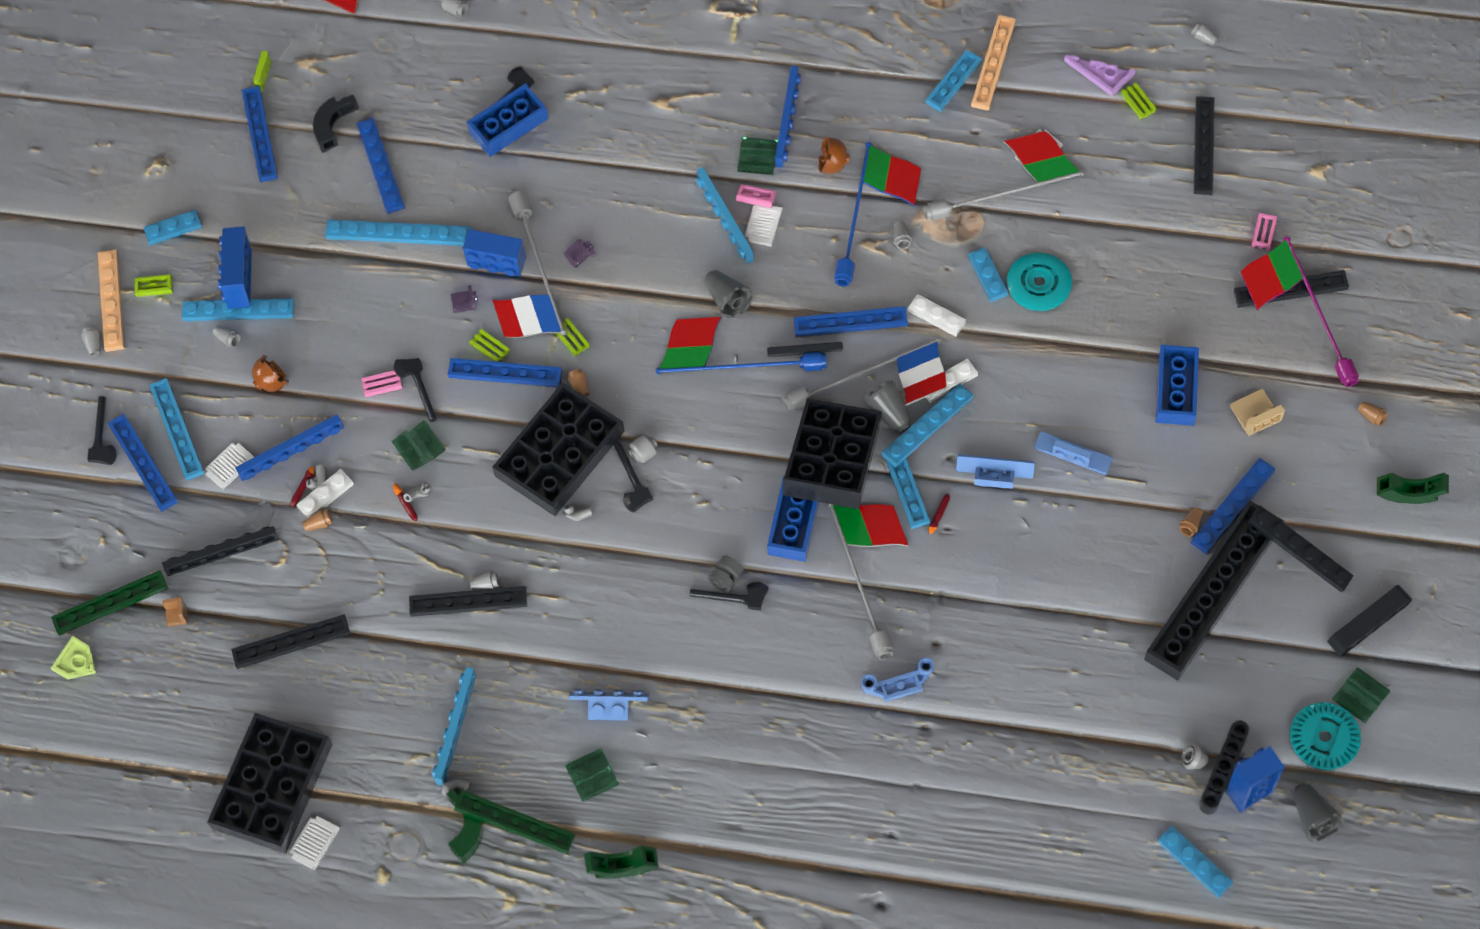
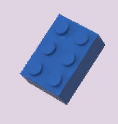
(494, 252)

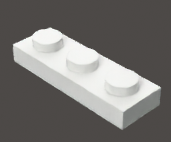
(936, 315)
(957, 374)
(325, 493)

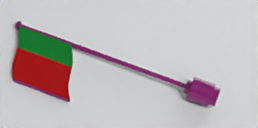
(1277, 274)

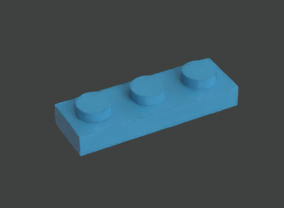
(172, 227)
(987, 274)

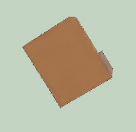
(175, 611)

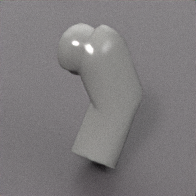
(320, 478)
(418, 491)
(576, 515)
(455, 784)

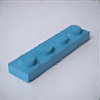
(953, 80)
(908, 494)
(1195, 861)

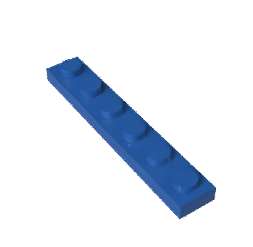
(787, 123)
(259, 134)
(380, 165)
(850, 321)
(505, 372)
(290, 447)
(142, 462)
(1232, 506)

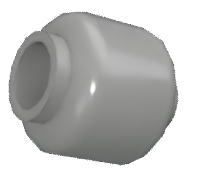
(642, 449)

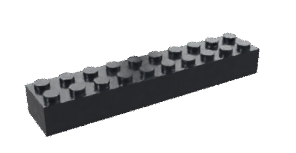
(1209, 596)

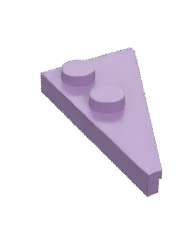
(1105, 76)

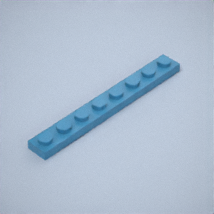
(396, 232)

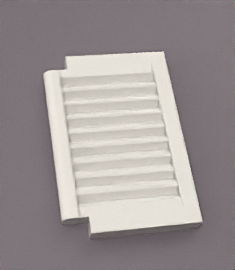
(763, 224)
(222, 468)
(313, 841)

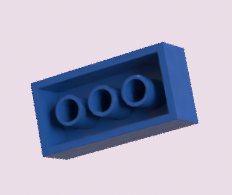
(507, 120)
(235, 267)
(1177, 385)
(792, 527)
(1254, 778)

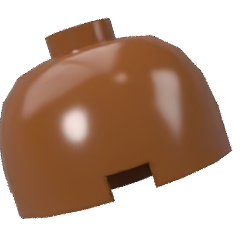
(833, 156)
(268, 375)

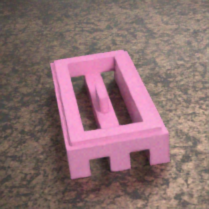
(756, 196)
(1261, 244)
(381, 380)

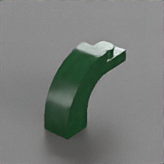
(1412, 490)
(469, 838)
(621, 864)

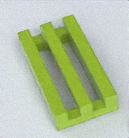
(262, 69)
(1135, 88)
(153, 288)
(482, 333)
(580, 348)

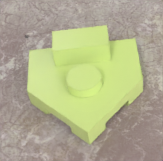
(74, 660)

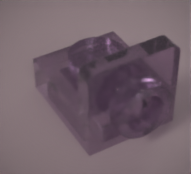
(579, 252)
(464, 300)

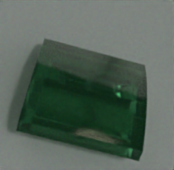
(757, 156)
(418, 445)
(1361, 695)
(591, 775)

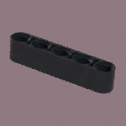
(1369, 620)
(1223, 776)

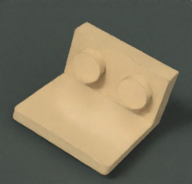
(1256, 412)

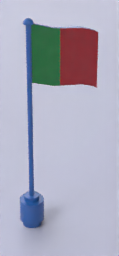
(886, 175)
(693, 341)

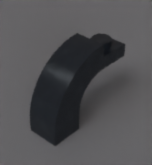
(326, 117)

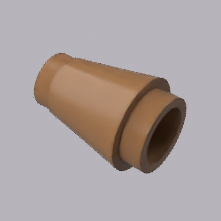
(578, 381)
(1373, 413)
(318, 520)
(1190, 524)

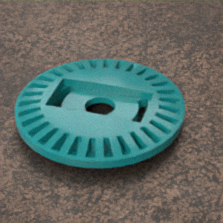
(1056, 287)
(1344, 739)

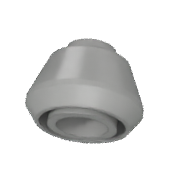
(1194, 757)

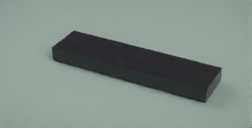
(800, 349)

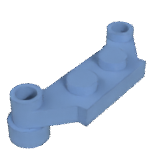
(900, 685)

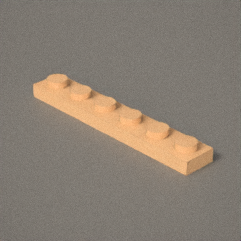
(993, 62)
(110, 300)

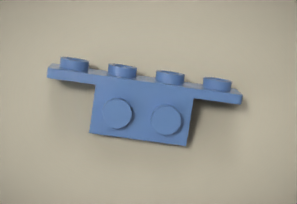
(1073, 453)
(993, 470)
(608, 705)

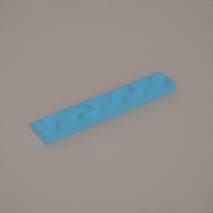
(727, 221)
(219, 311)
(927, 425)
(176, 429)
(451, 733)

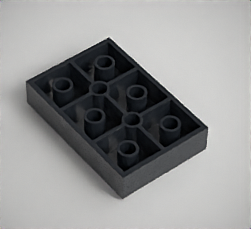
(558, 449)
(832, 453)
(270, 783)

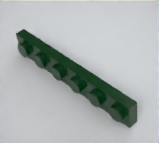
(109, 602)
(514, 822)

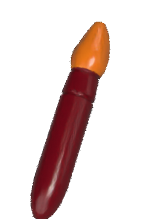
(408, 507)

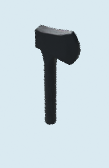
(518, 77)
(413, 367)
(99, 454)
(641, 495)
(754, 598)

